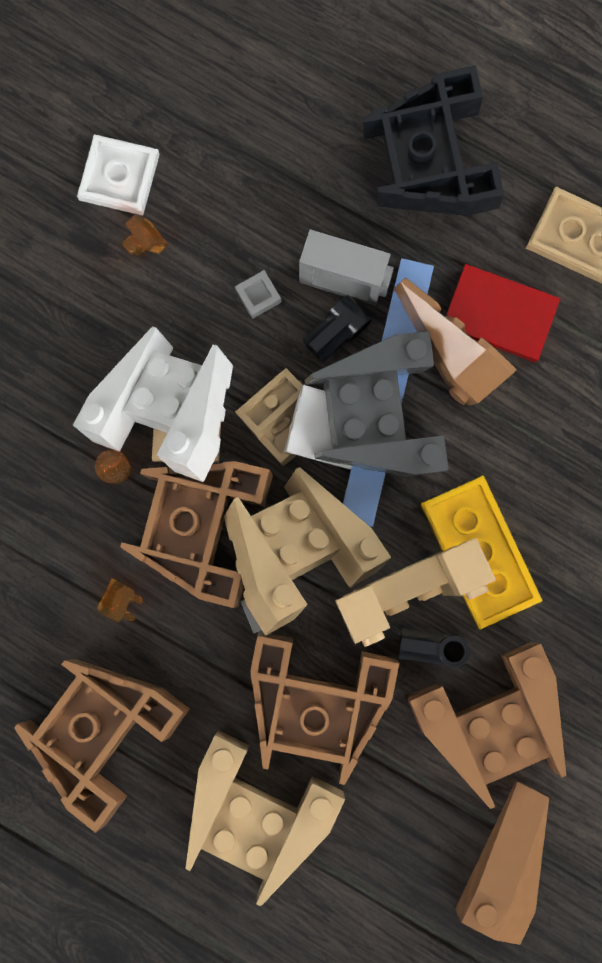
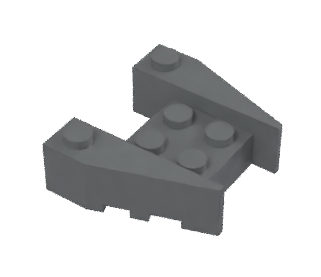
(368, 413)

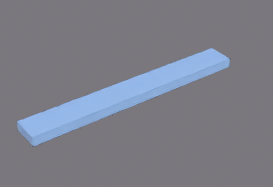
(366, 485)

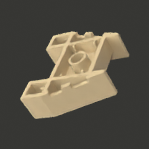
(294, 539)
(452, 572)
(252, 826)

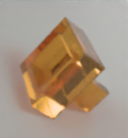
(143, 237)
(116, 601)

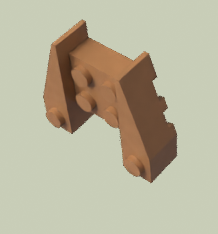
(188, 523)
(316, 715)
(88, 729)
(501, 731)

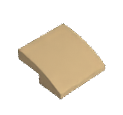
(271, 414)

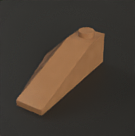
(464, 364)
(506, 878)

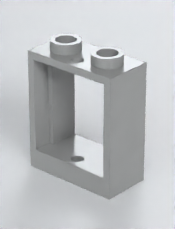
(344, 267)

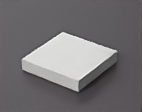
(118, 174)
(310, 426)

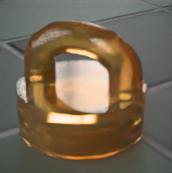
(112, 467)

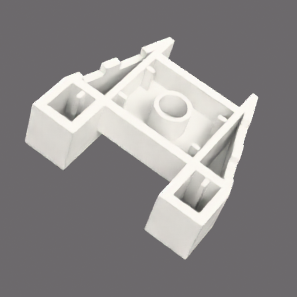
(163, 395)

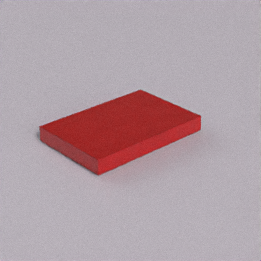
(503, 312)

